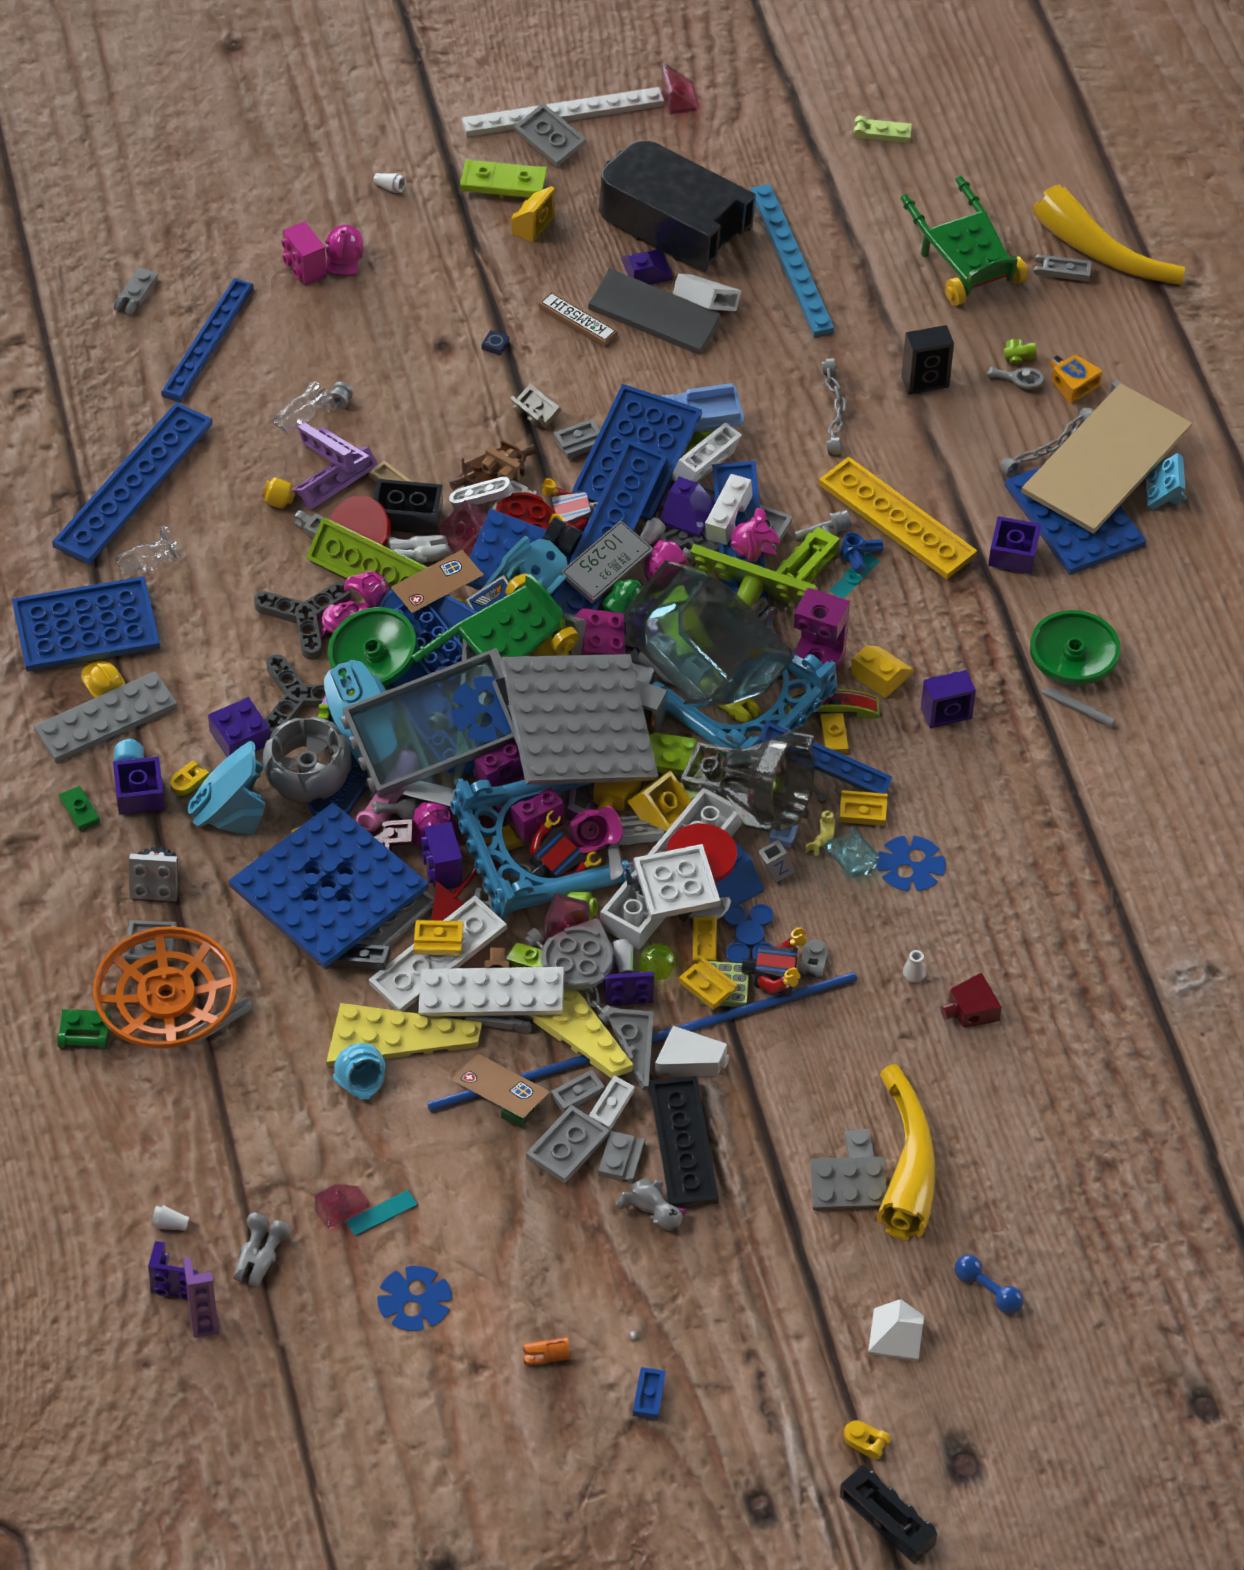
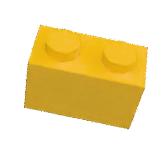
(534, 215)
(879, 670)
(661, 801)

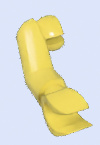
(827, 829)

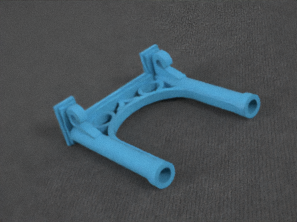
(810, 674)
(520, 895)

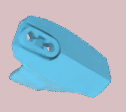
(529, 556)
(338, 689)
(227, 796)

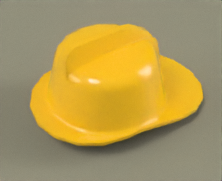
(101, 678)

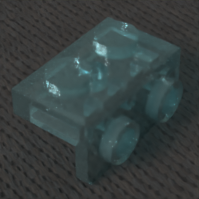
(853, 853)

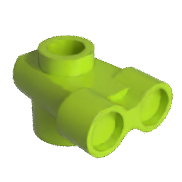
(1016, 351)

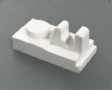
(612, 1102)

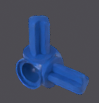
(855, 546)

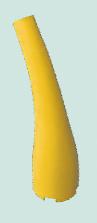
(1073, 225)
(911, 1189)

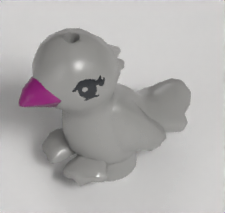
(649, 1199)

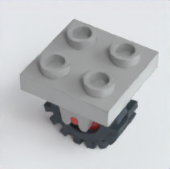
(154, 875)

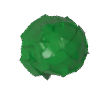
(621, 596)

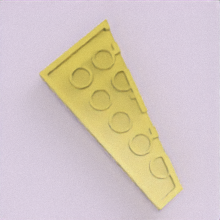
(399, 1032)
(586, 1034)

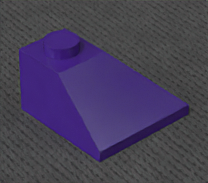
(647, 266)
(687, 507)

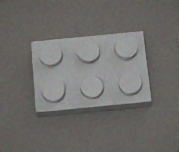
(549, 134)
(567, 1144)
(847, 1182)

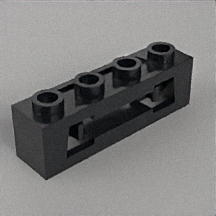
(918, 1534)

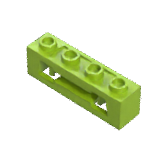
(819, 544)

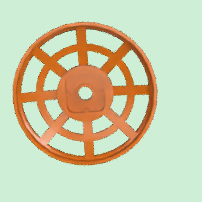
(162, 979)

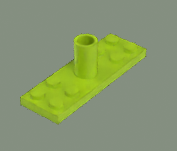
(752, 577)

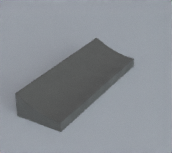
(655, 311)

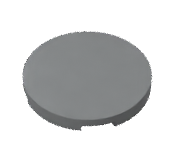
(582, 954)

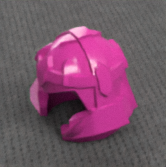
(663, 551)
(371, 587)
(431, 814)

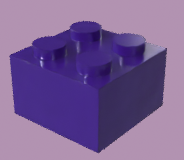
(1014, 545)
(948, 699)
(238, 725)
(138, 785)
(442, 855)

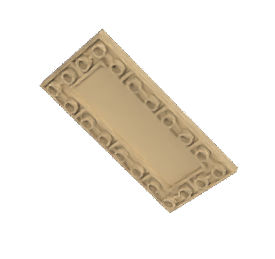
(1106, 458)

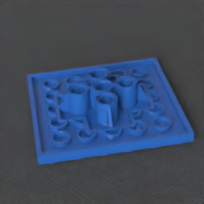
(328, 885)

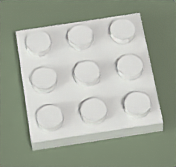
(676, 882)

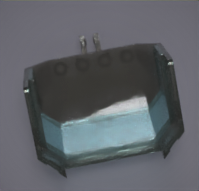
(705, 636)

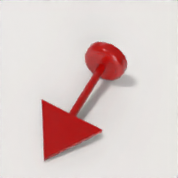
(445, 902)

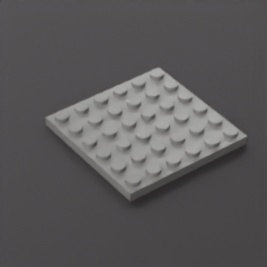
(578, 719)

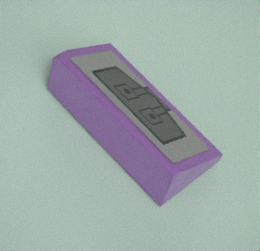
(580, 799)

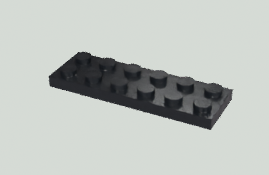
(683, 1142)

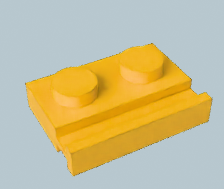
(863, 808)
(438, 937)
(707, 983)

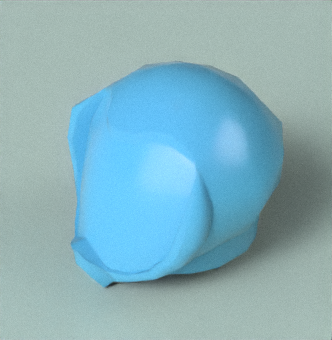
(360, 1070)

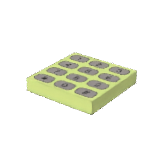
(734, 972)

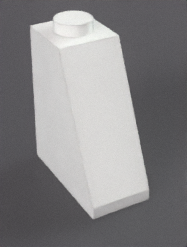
(706, 292)
(690, 1055)

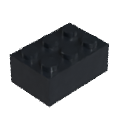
(927, 359)
(411, 505)

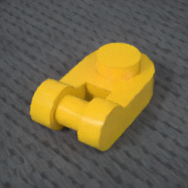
(183, 783)
(859, 1433)

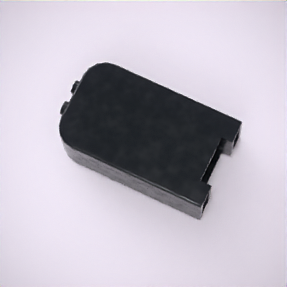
(673, 202)

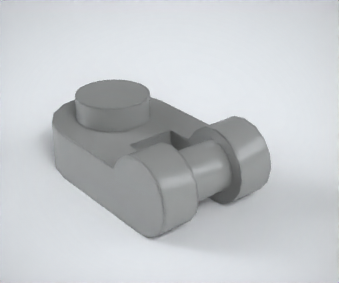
(815, 953)

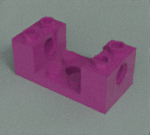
(823, 626)
(524, 818)

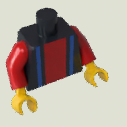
(555, 854)
(776, 965)

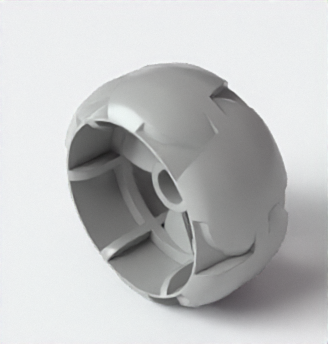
(313, 779)

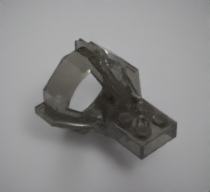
(748, 779)

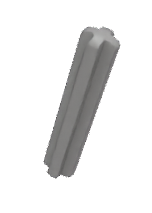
(238, 1009)

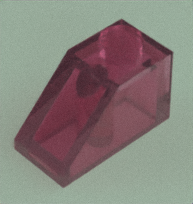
(339, 1203)

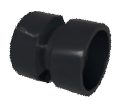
(563, 537)

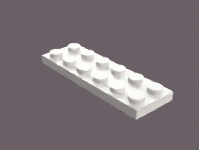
(401, 979)
(491, 991)

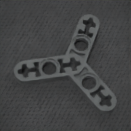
(296, 612)
(289, 691)

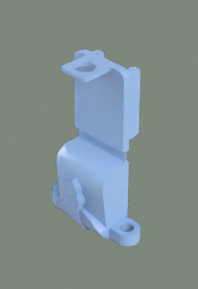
(718, 404)

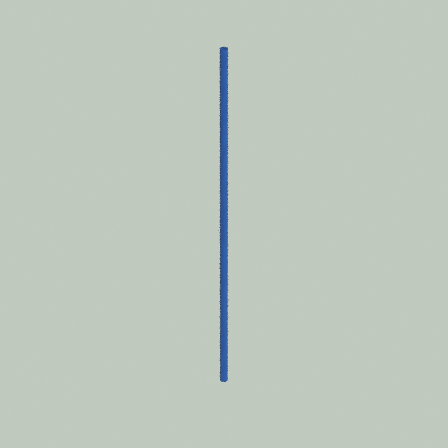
(662, 1035)

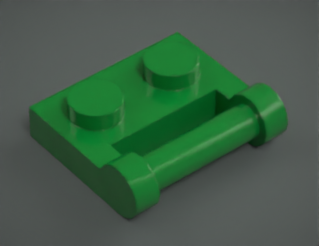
(82, 1023)

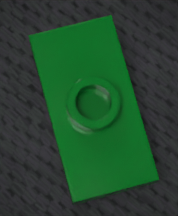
(79, 808)

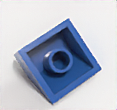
(742, 882)

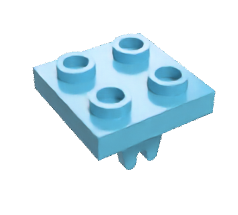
(1166, 483)

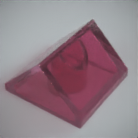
(678, 92)
(565, 913)

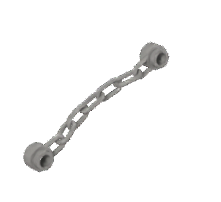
(834, 444)
(1010, 466)
(535, 940)

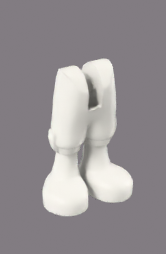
(422, 547)

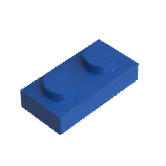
(649, 1393)

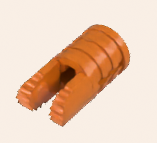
(546, 1351)

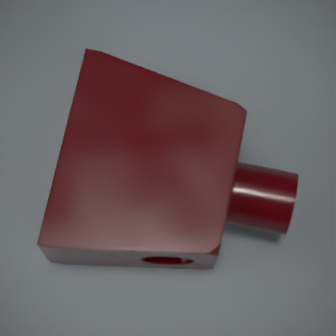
(972, 1003)

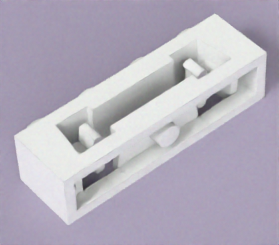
(710, 451)

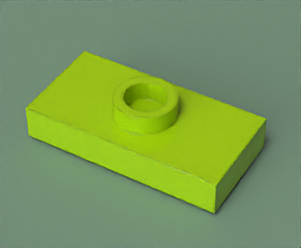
(524, 956)

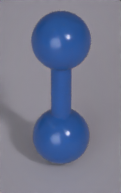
(969, 1269)

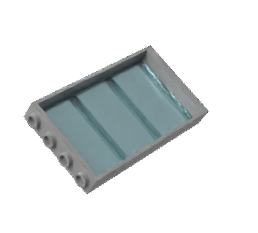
(411, 727)

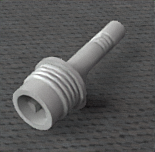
(838, 521)

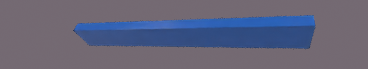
(207, 340)

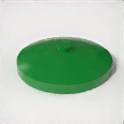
(378, 639)
(1075, 647)

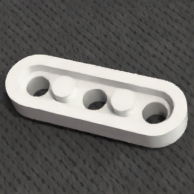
(482, 492)

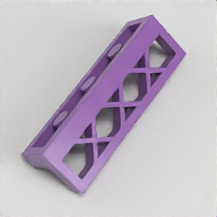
(332, 447)
(331, 481)
(201, 1301)

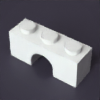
(732, 499)

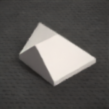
(896, 1331)

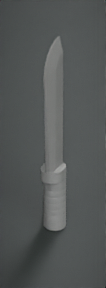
(1079, 706)
(614, 861)

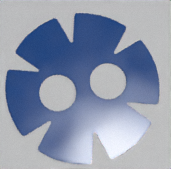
(472, 707)
(920, 877)
(430, 1309)

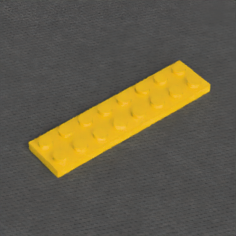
(897, 517)

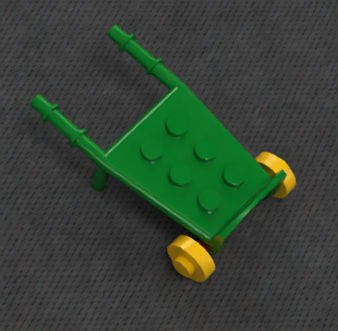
(969, 248)
(512, 624)

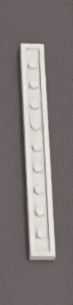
(567, 110)

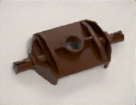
(473, 473)

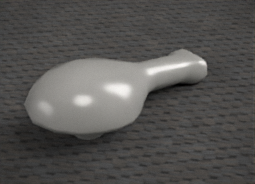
(1025, 378)
(402, 808)

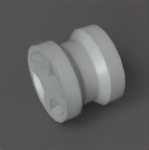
(342, 393)

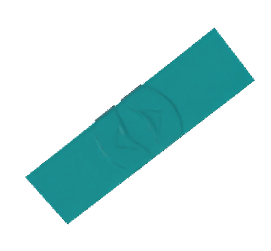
(852, 579)
(381, 1212)

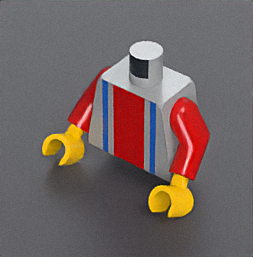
(569, 507)

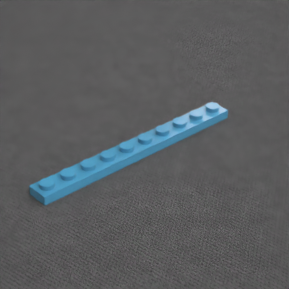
(792, 261)

